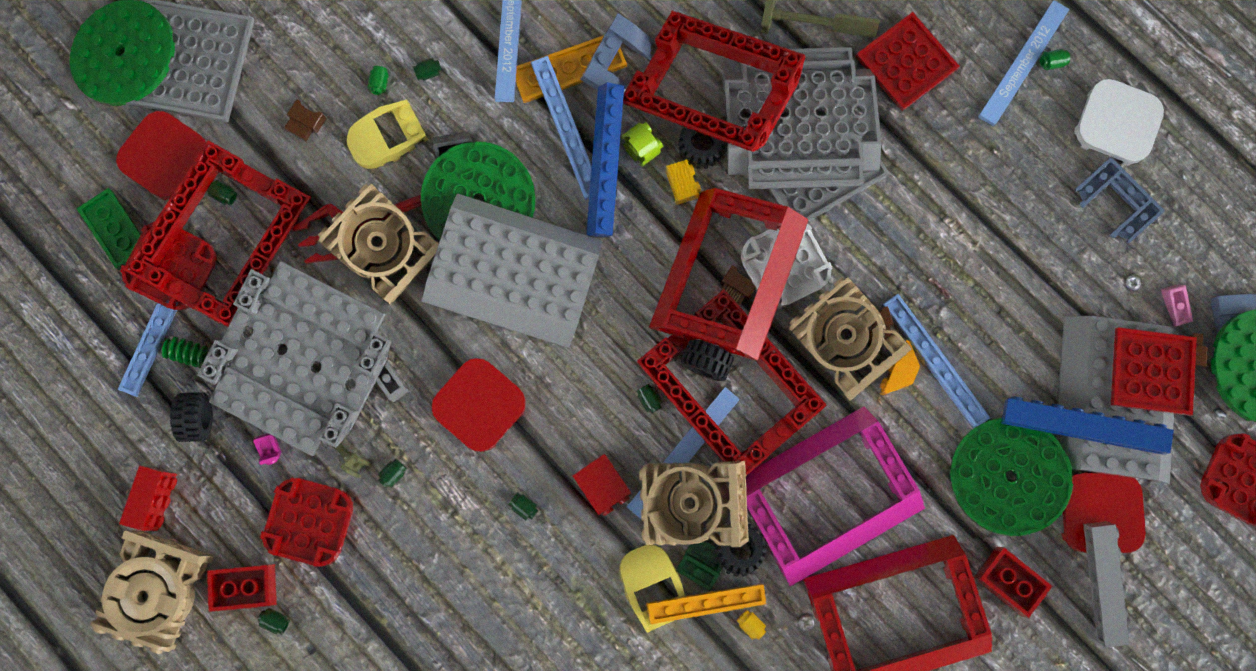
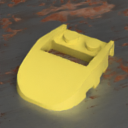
(368, 143)
(644, 568)

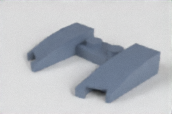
(619, 32)
(1144, 206)
(1230, 305)

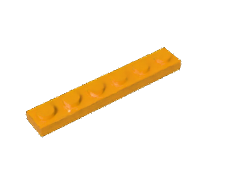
(706, 603)

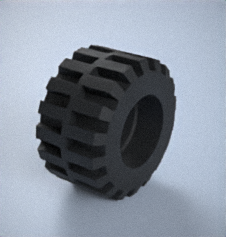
(696, 156)
(707, 360)
(191, 417)
(738, 566)

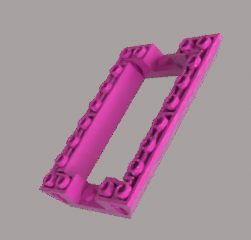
(901, 483)

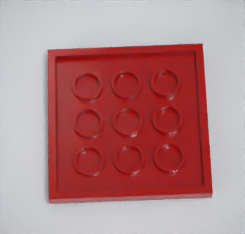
(907, 61)
(1153, 371)

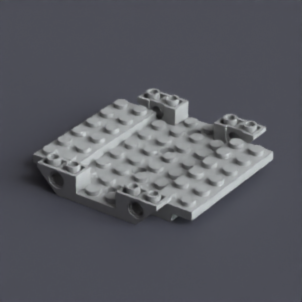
(803, 145)
(283, 390)

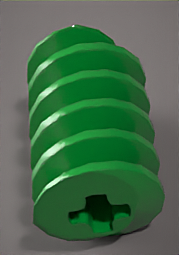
(184, 353)

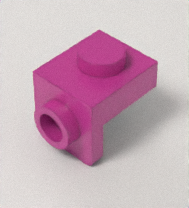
(267, 448)

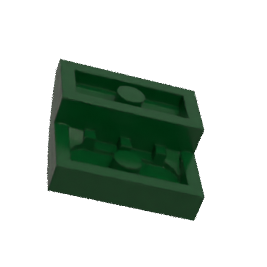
(700, 564)

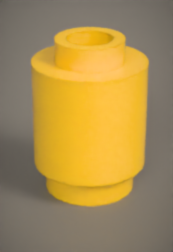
(751, 625)

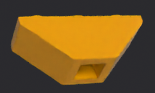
(901, 373)

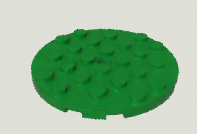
(142, 67)
(471, 171)
(1236, 364)
(1003, 506)

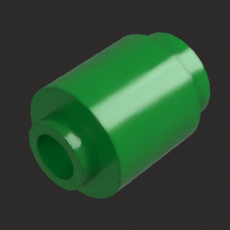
(1055, 59)
(378, 80)

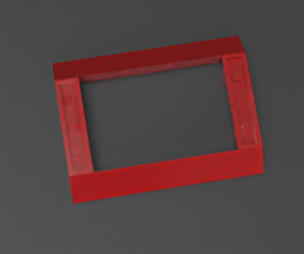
(679, 29)
(180, 207)
(751, 339)
(771, 360)
(957, 568)

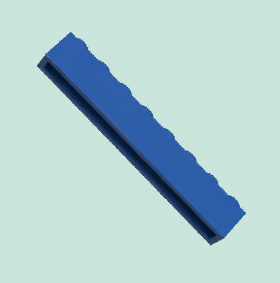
(605, 160)
(1087, 426)

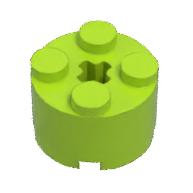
(641, 143)

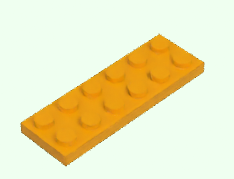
(568, 67)

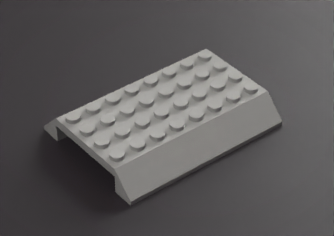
(512, 271)
(1087, 385)

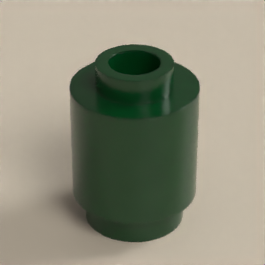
(427, 69)
(222, 193)
(649, 398)
(391, 473)
(523, 506)
(273, 621)

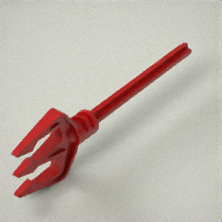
(330, 209)

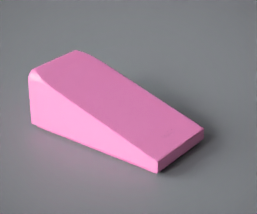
(1177, 304)

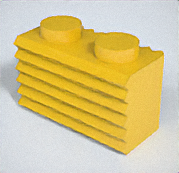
(682, 182)

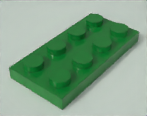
(110, 226)

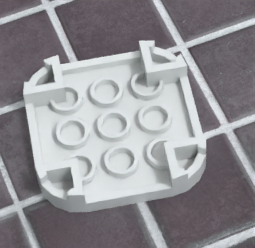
(1119, 121)
(808, 272)

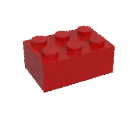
(148, 499)
(1013, 582)
(241, 588)

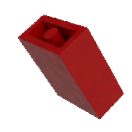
(602, 485)

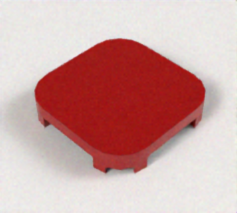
(159, 153)
(187, 259)
(478, 405)
(1231, 477)
(1101, 499)
(307, 522)

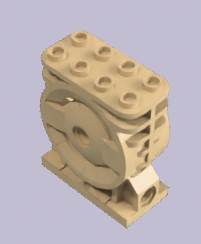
(375, 205)
(810, 327)
(662, 526)
(124, 595)

